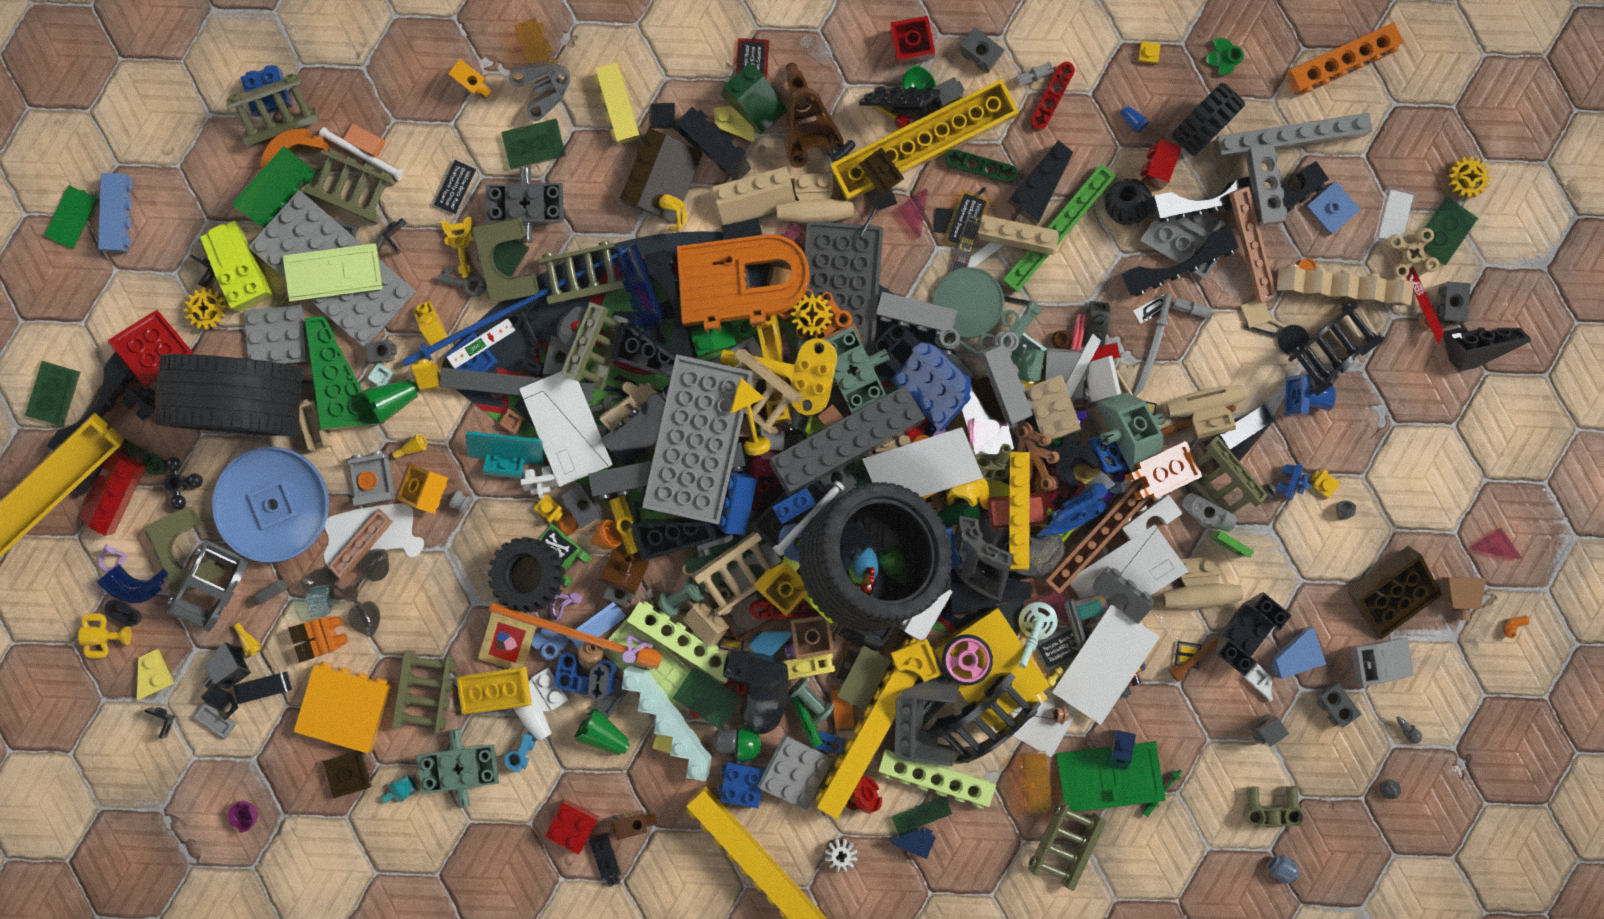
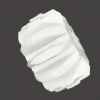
(848, 857)

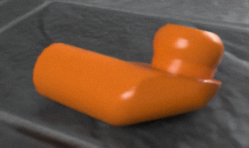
(1512, 625)

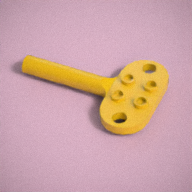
(810, 375)

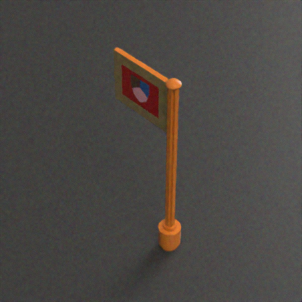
(512, 632)

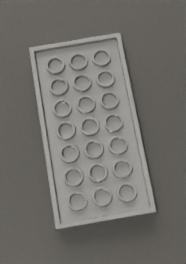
(307, 228)
(696, 440)

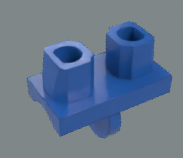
(1290, 489)

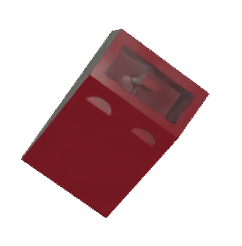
(768, 486)
(1054, 498)

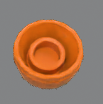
(606, 535)

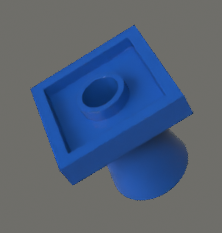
(1301, 397)

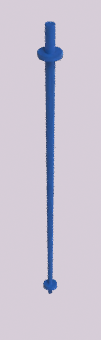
(427, 351)

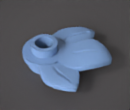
(549, 639)

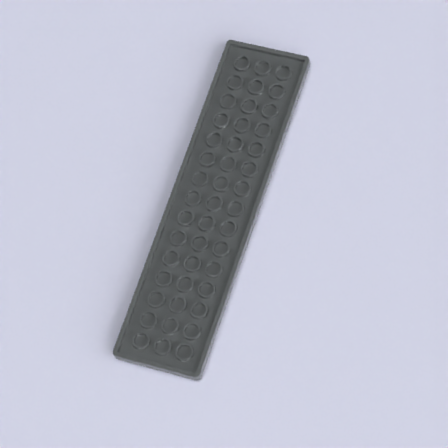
(851, 273)

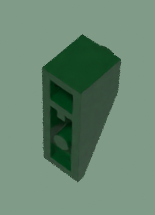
(951, 513)

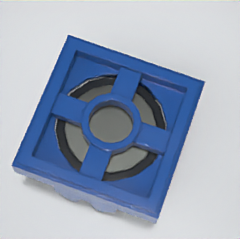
(1108, 456)

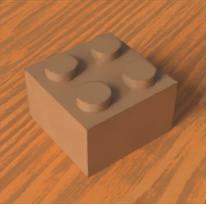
(811, 636)

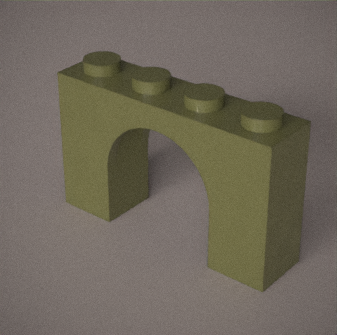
(500, 286)
(163, 535)

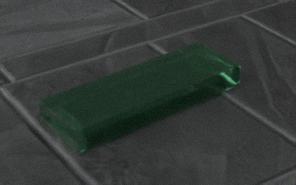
(921, 815)

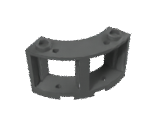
(971, 549)
(194, 614)

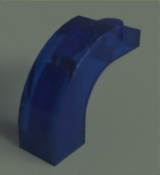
(129, 589)

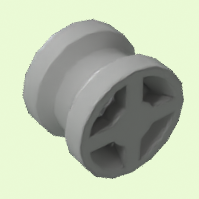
(460, 501)

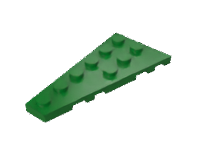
(336, 389)

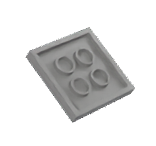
(276, 334)
(795, 772)

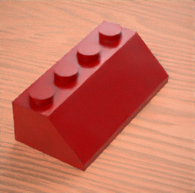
(112, 493)

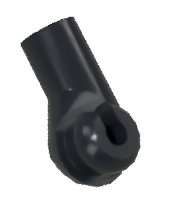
(844, 151)

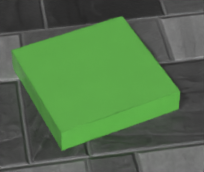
(1231, 544)

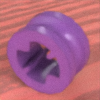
(790, 650)

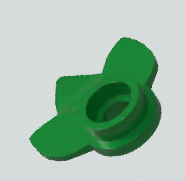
(1221, 56)

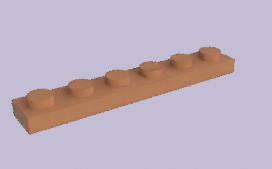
(1253, 244)

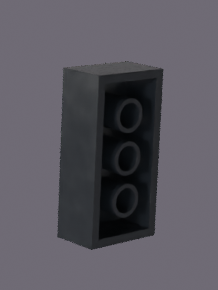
(768, 523)

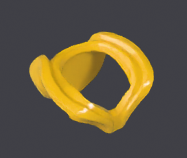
(672, 203)

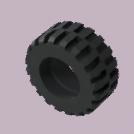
(1208, 119)
(503, 568)

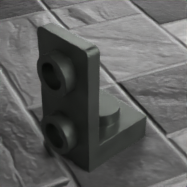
(1098, 321)

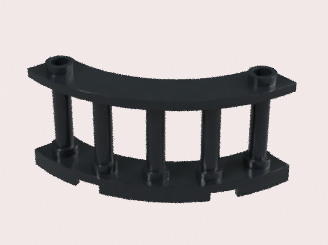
(1328, 377)
(971, 713)

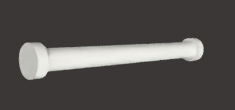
(324, 133)
(807, 519)

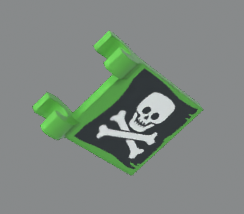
(565, 547)

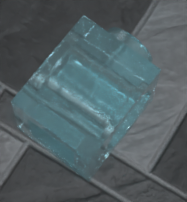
(319, 601)

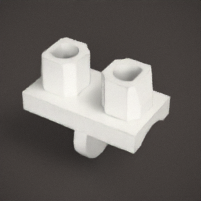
(539, 484)

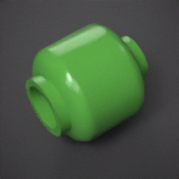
(892, 562)

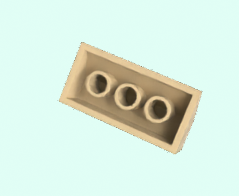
(753, 195)

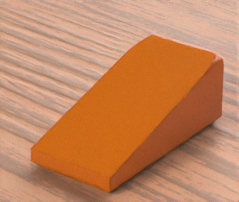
(364, 140)

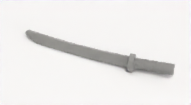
(1161, 323)

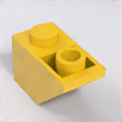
(429, 322)
(427, 374)

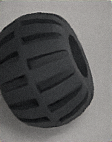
(1126, 201)

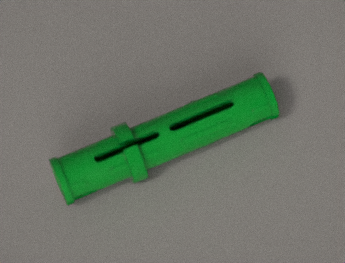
(807, 722)

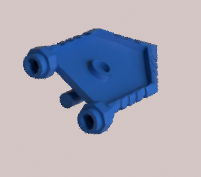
(1077, 511)

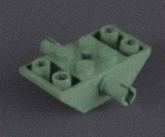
(863, 387)
(1132, 428)
(440, 773)

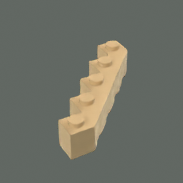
(1345, 285)

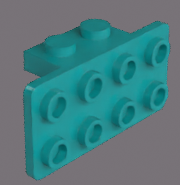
(504, 454)

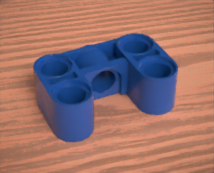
(580, 682)

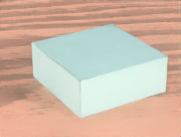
(381, 375)

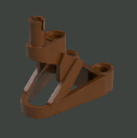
(809, 134)

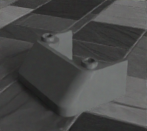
(911, 739)

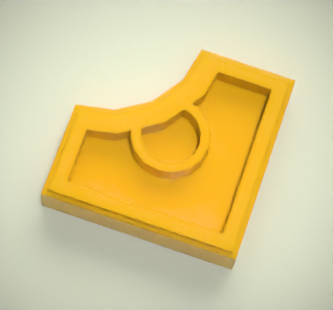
(918, 659)

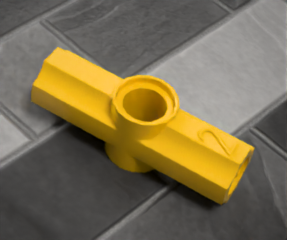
(622, 512)

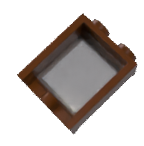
(741, 622)

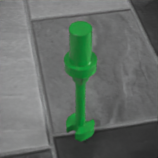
(1151, 806)

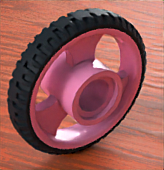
(974, 643)

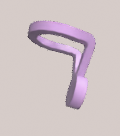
(109, 548)
(574, 598)
(629, 656)

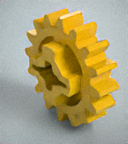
(1474, 171)
(204, 301)
(803, 314)

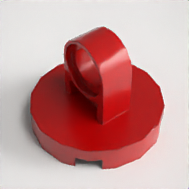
(865, 796)

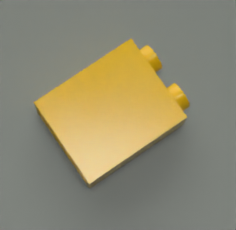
(1006, 653)

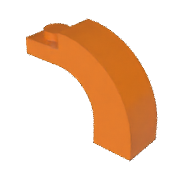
(293, 140)

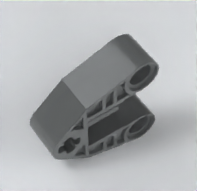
(535, 71)

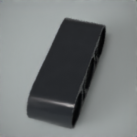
(262, 687)

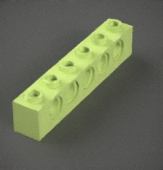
(637, 620)
(980, 799)

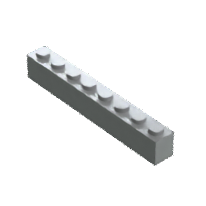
(1294, 135)

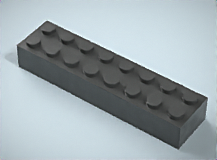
(846, 441)
(636, 476)

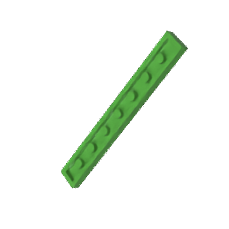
(1063, 224)

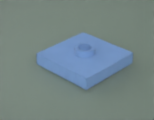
(1333, 208)

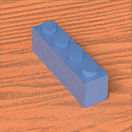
(115, 212)

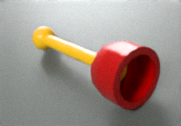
(900, 121)

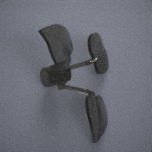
(365, 616)

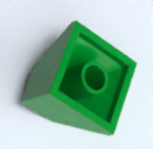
(714, 341)

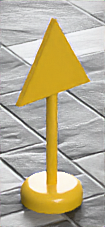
(744, 397)

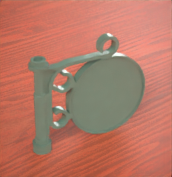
(979, 306)

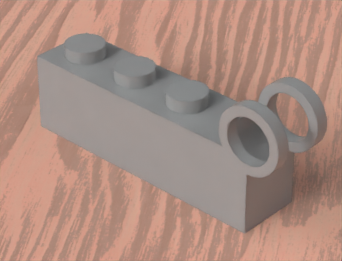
(919, 314)
(1004, 378)

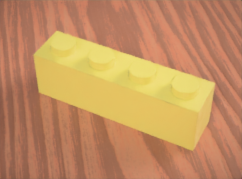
(617, 103)

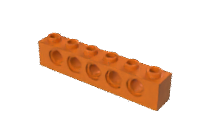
(1387, 35)

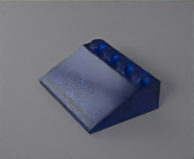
(641, 289)

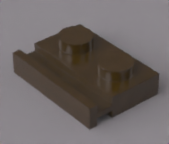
(881, 171)

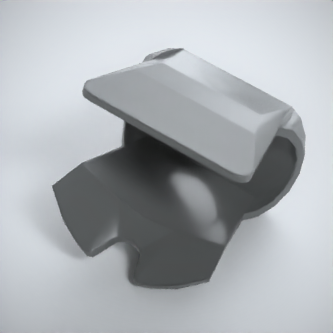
(564, 325)

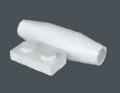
(544, 697)

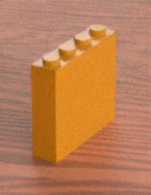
(343, 707)

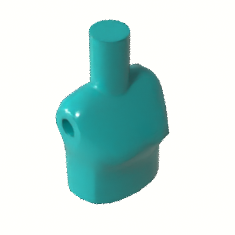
(400, 789)

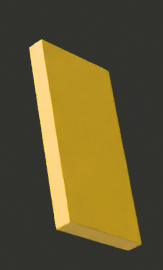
(494, 690)

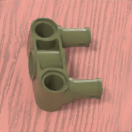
(994, 465)
(1273, 814)

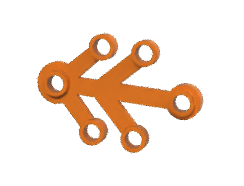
(837, 313)

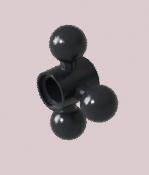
(194, 481)

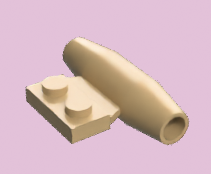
(814, 201)
(1208, 409)
(1202, 587)

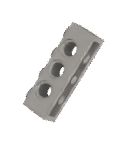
(1265, 215)

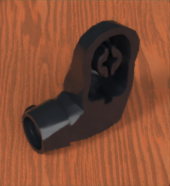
(765, 689)

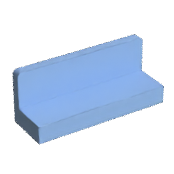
(601, 622)

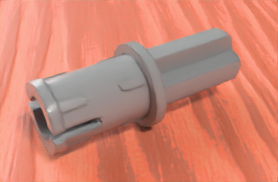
(1034, 74)
(1192, 308)

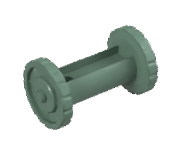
(670, 602)
(811, 700)

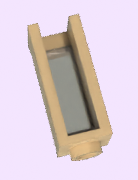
(315, 439)

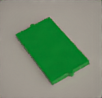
(71, 217)

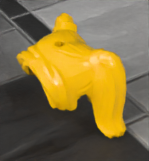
(971, 492)

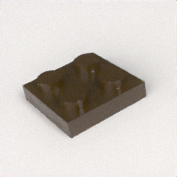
(347, 774)

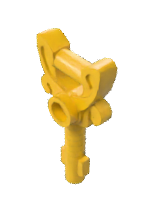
(460, 242)

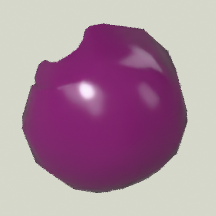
(242, 815)

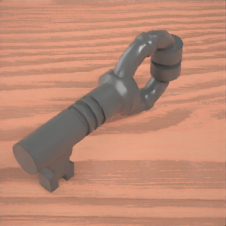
(447, 279)

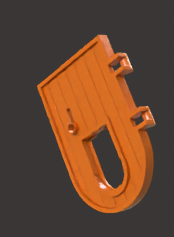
(721, 288)

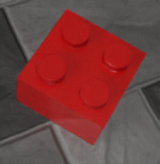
(912, 40)
(1160, 164)
(572, 826)

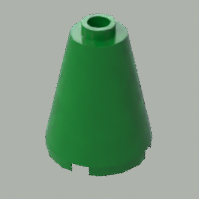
(390, 398)
(601, 734)

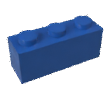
(737, 503)

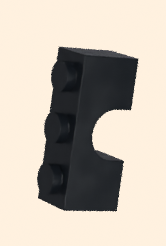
(1310, 179)

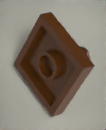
(624, 571)

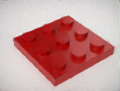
(144, 343)

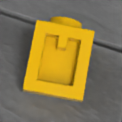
(1324, 483)
(549, 509)

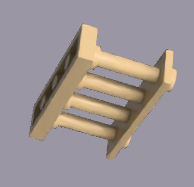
(774, 383)
(719, 564)

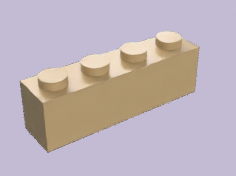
(1018, 235)

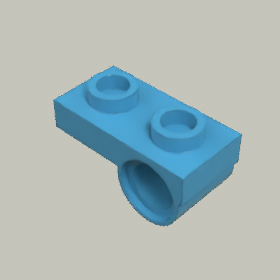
(527, 744)

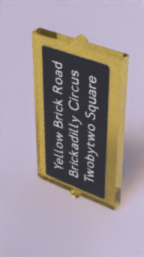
(967, 203)

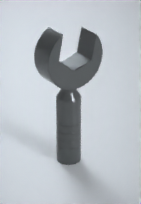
(606, 405)

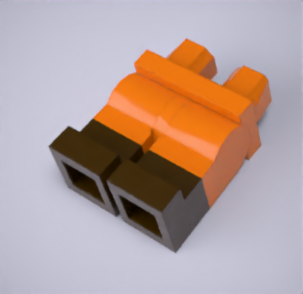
(324, 637)

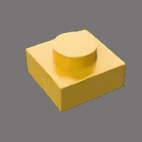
(1149, 52)

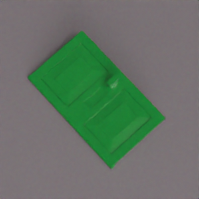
(1093, 785)

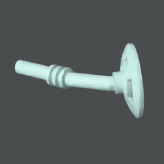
(1036, 625)

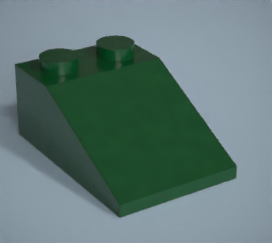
(754, 98)

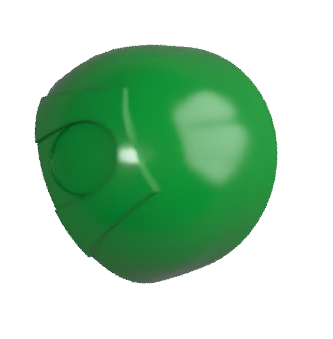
(918, 77)
(748, 745)

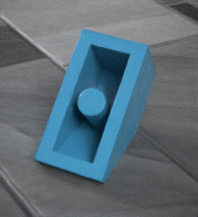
(769, 641)

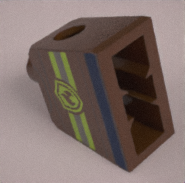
(624, 827)

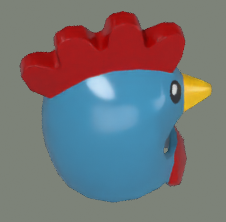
(865, 570)

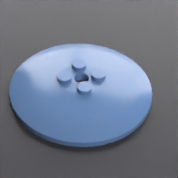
(243, 501)

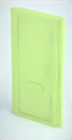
(332, 272)
(671, 670)

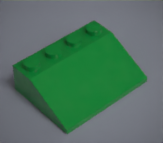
(274, 187)

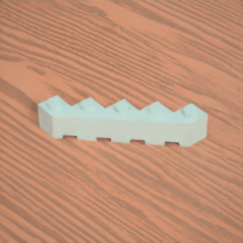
(668, 721)

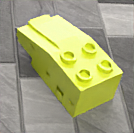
(236, 266)

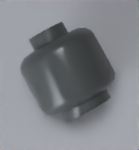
(726, 741)

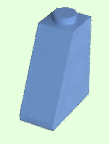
(1298, 655)

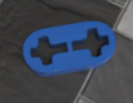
(829, 737)

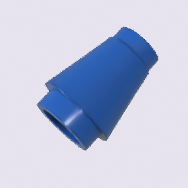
(1134, 119)

